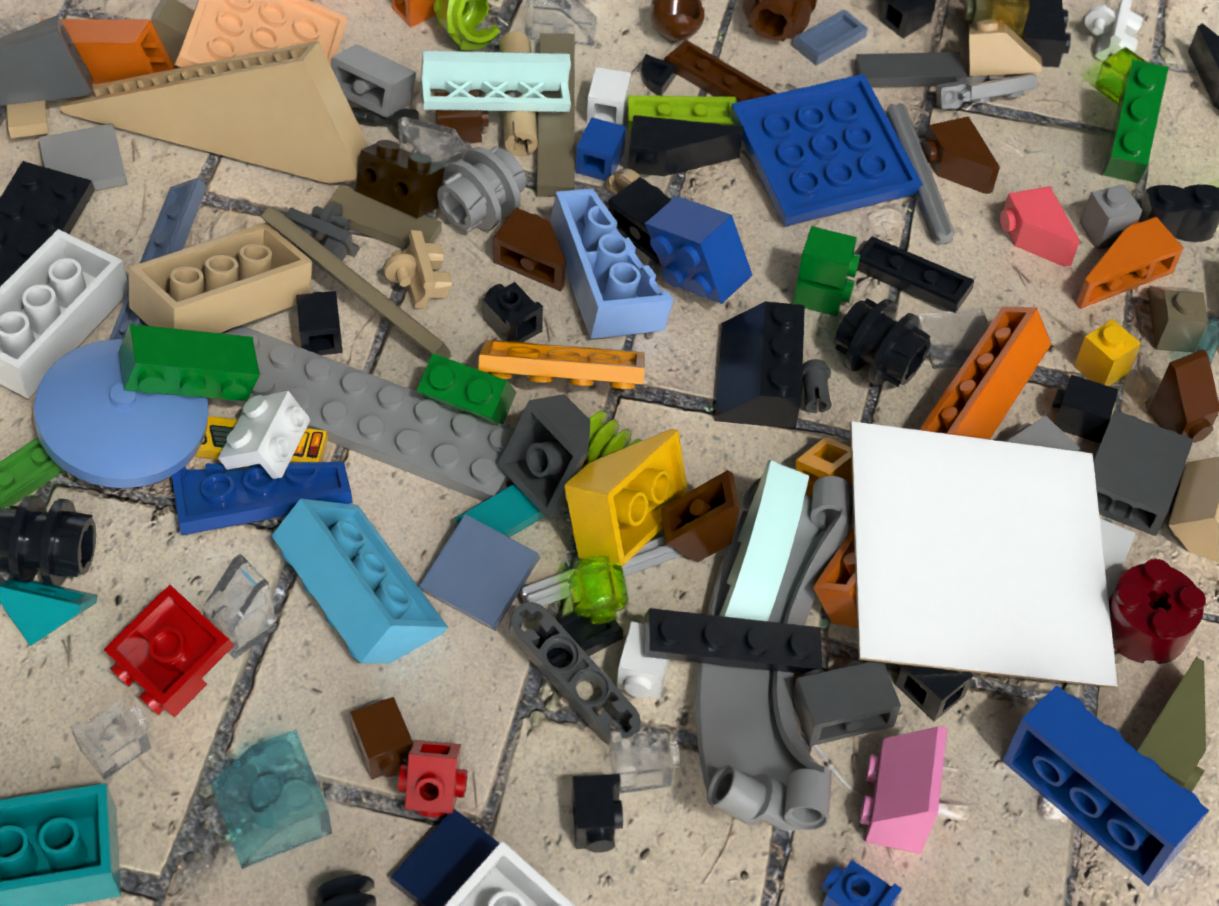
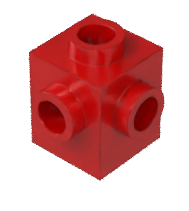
(433, 778)

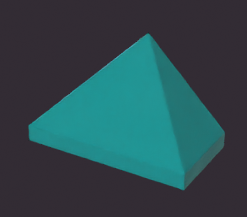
(42, 608)

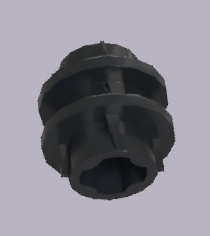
(877, 339)
(53, 542)

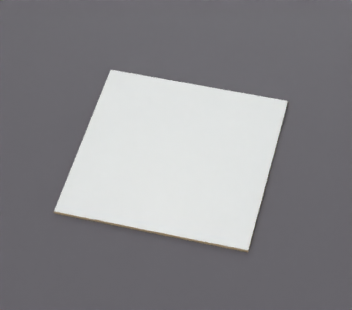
(979, 556)

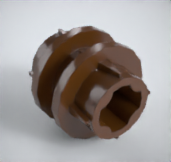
(778, 18)

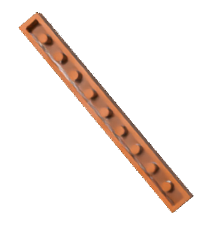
(968, 408)

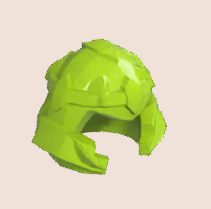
(462, 18)

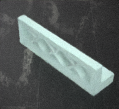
(495, 75)

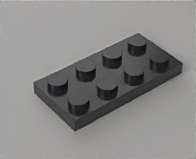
(34, 208)

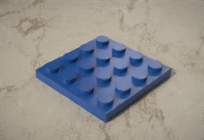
(825, 149)

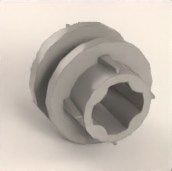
(481, 188)

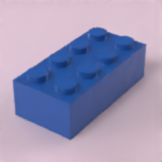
(1104, 784)

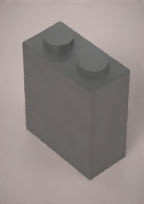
(1138, 471)

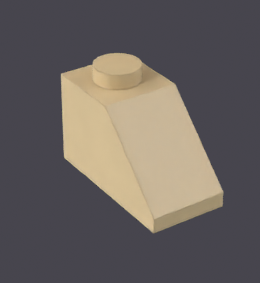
(1000, 51)

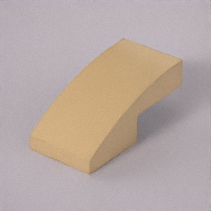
(28, 119)

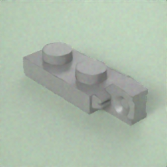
(981, 89)

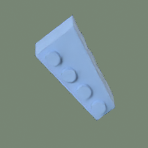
(606, 276)

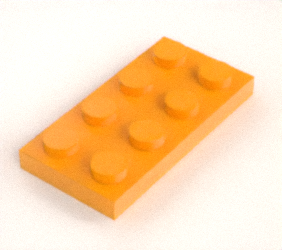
(547, 361)

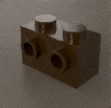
(399, 178)

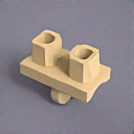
(415, 269)

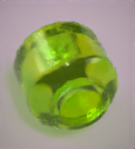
(598, 589)

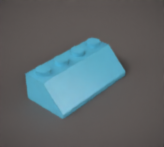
(357, 581)

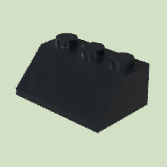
(761, 366)

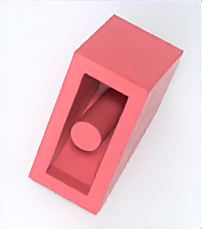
(1040, 225)

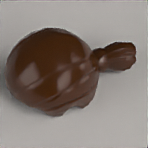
(677, 18)

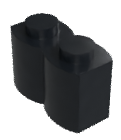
(1186, 212)

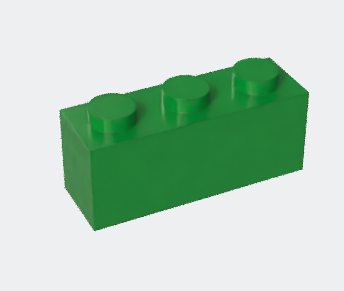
(1135, 121)
(188, 363)

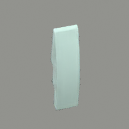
(765, 543)

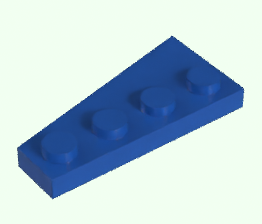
(232, 497)

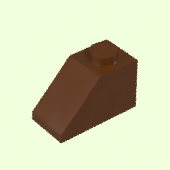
(961, 155)
(530, 249)
(1187, 397)
(702, 518)

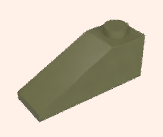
(1179, 732)

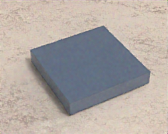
(480, 572)

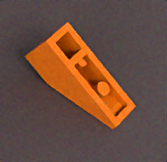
(1136, 258)

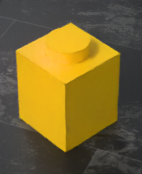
(1107, 353)

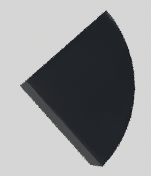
(657, 74)

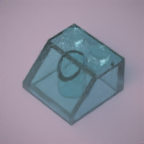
(271, 800)

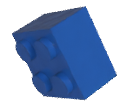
(699, 249)

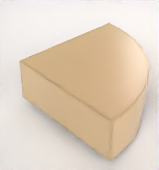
(620, 180)

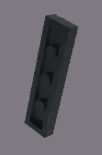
(732, 641)

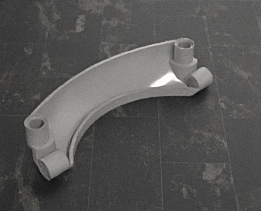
(746, 715)

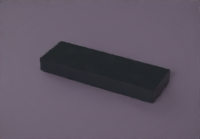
(914, 274)

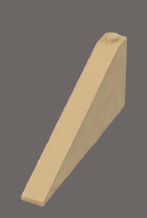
(257, 107)

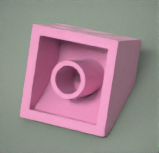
(904, 789)

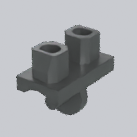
(327, 228)

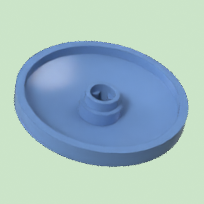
(109, 432)

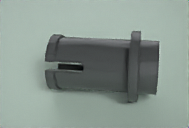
(815, 380)

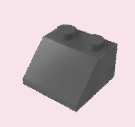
(547, 451)

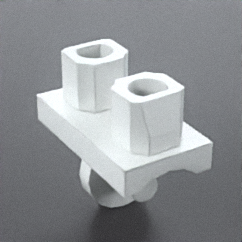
(1114, 28)

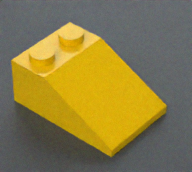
(620, 497)

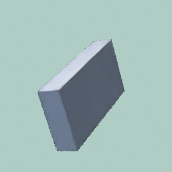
(830, 37)

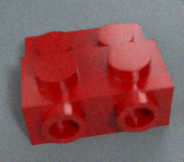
(168, 652)

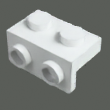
(266, 433)

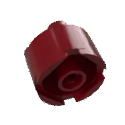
(1154, 612)

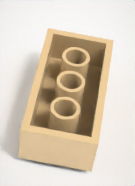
(220, 282)

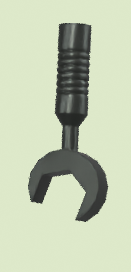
(374, 119)

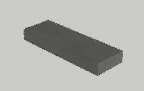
(910, 68)

